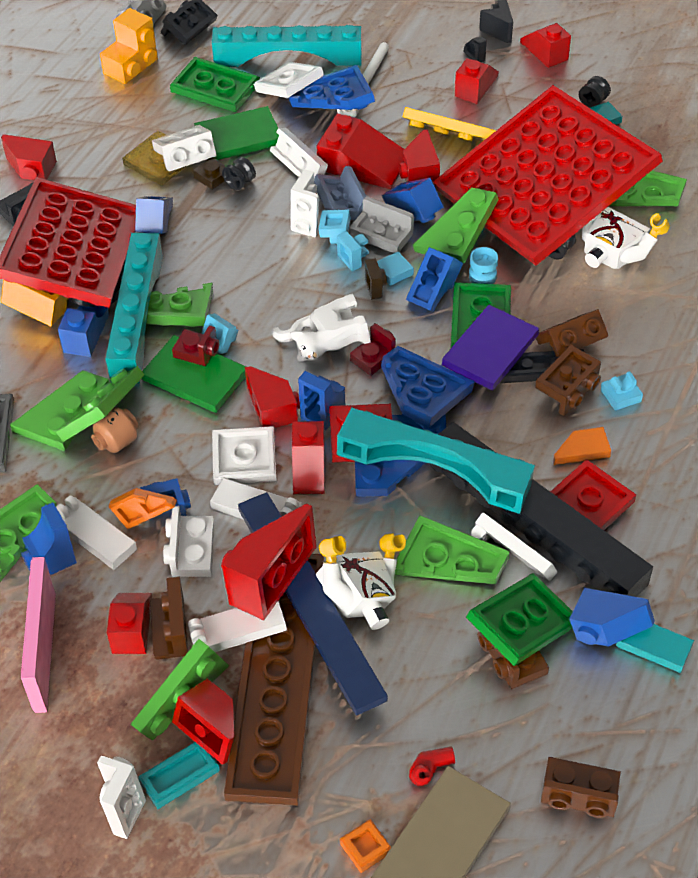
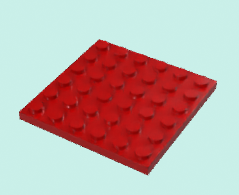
(551, 172)

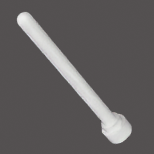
(369, 73)

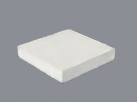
(288, 79)
(244, 455)

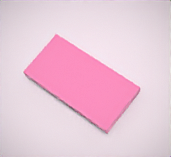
(38, 635)

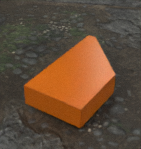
(583, 445)
(139, 506)

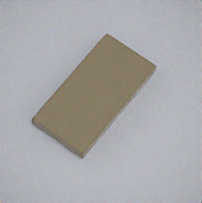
(446, 831)

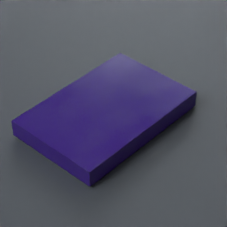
(490, 347)

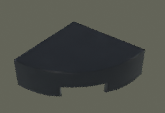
(476, 48)

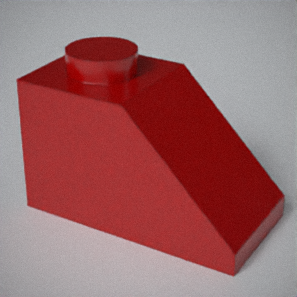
(549, 44)
(474, 80)
(29, 156)
(420, 159)
(272, 398)
(308, 457)
(129, 623)
(207, 718)

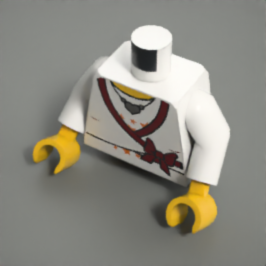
(619, 239)
(360, 581)

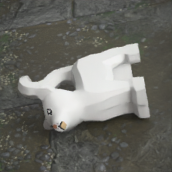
(332, 327)

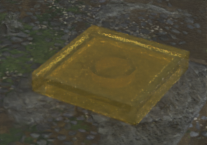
(149, 162)

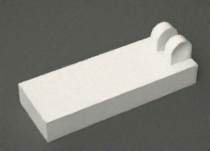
(297, 154)
(232, 493)
(488, 528)
(96, 533)
(235, 628)

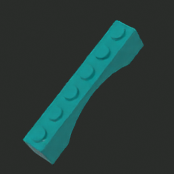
(335, 43)
(129, 322)
(376, 439)

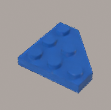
(337, 90)
(423, 387)
(383, 476)

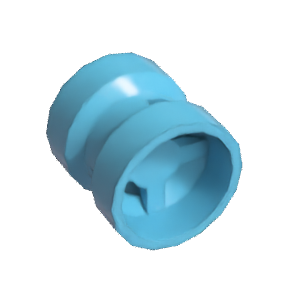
(483, 265)

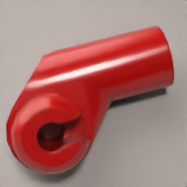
(427, 763)

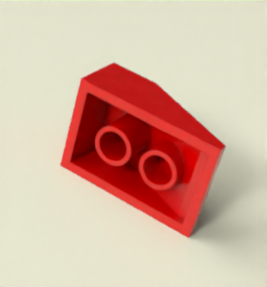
(362, 147)
(268, 561)

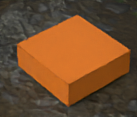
(365, 845)

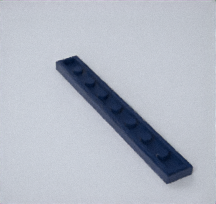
(323, 621)

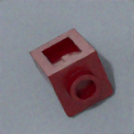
(196, 346)
(370, 355)

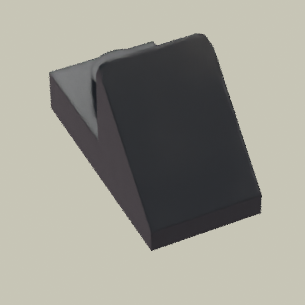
(497, 21)

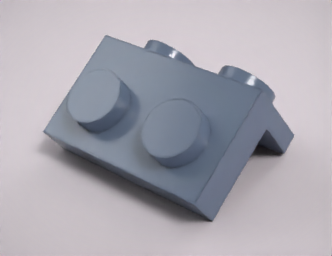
(341, 192)

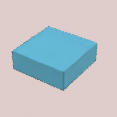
(395, 268)

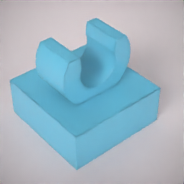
(333, 223)
(351, 249)
(224, 331)
(622, 391)

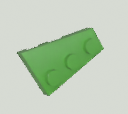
(654, 190)
(460, 226)
(181, 307)
(103, 403)
(57, 409)
(17, 521)
(449, 555)
(193, 669)

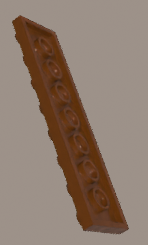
(272, 713)

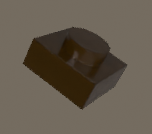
(210, 173)
(374, 278)

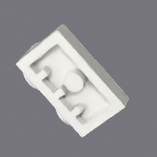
(185, 147)
(305, 205)
(190, 545)
(121, 794)

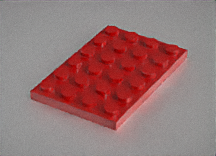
(69, 242)

